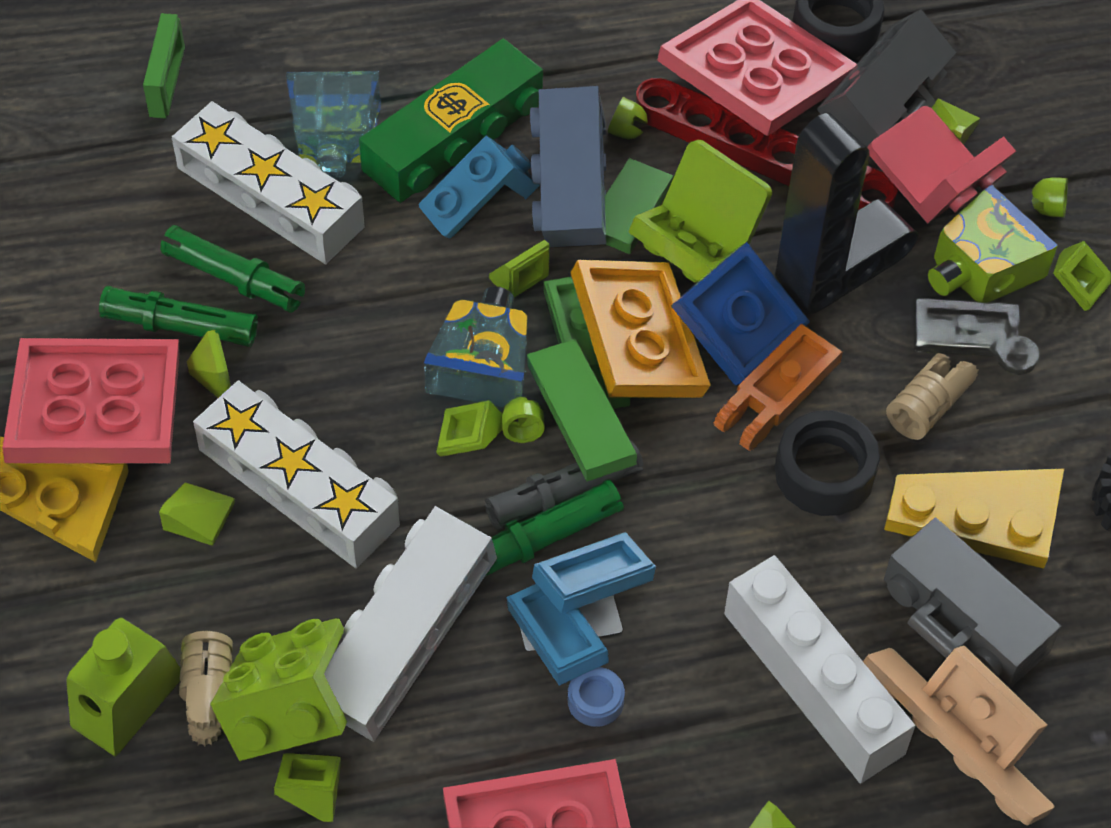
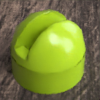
(624, 117)
(1051, 196)
(530, 422)

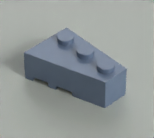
(569, 166)

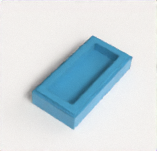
(593, 572)
(561, 640)

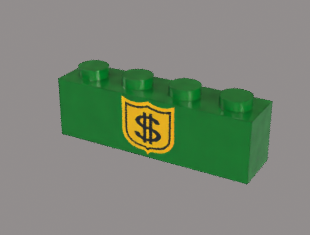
(450, 120)

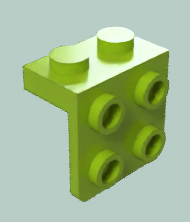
(705, 213)
(279, 691)

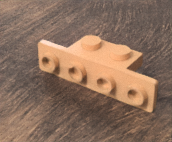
(974, 720)

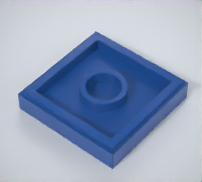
(739, 313)

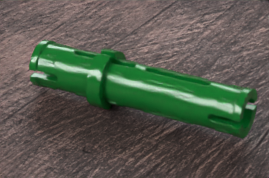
(250, 276)
(158, 312)
(523, 539)

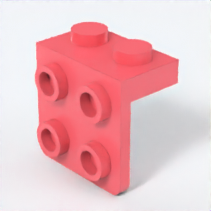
(934, 165)

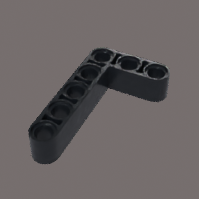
(824, 237)

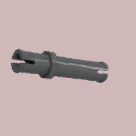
(547, 491)

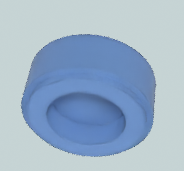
(596, 697)

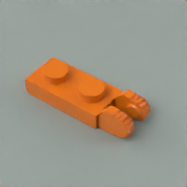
(779, 384)

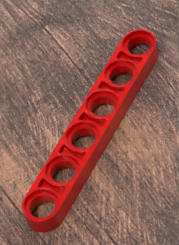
(755, 156)

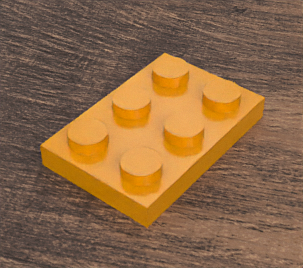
(635, 330)

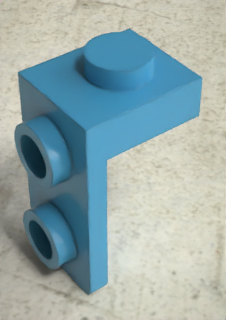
(475, 183)

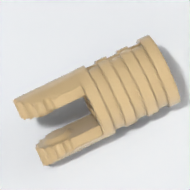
(929, 396)
(199, 688)

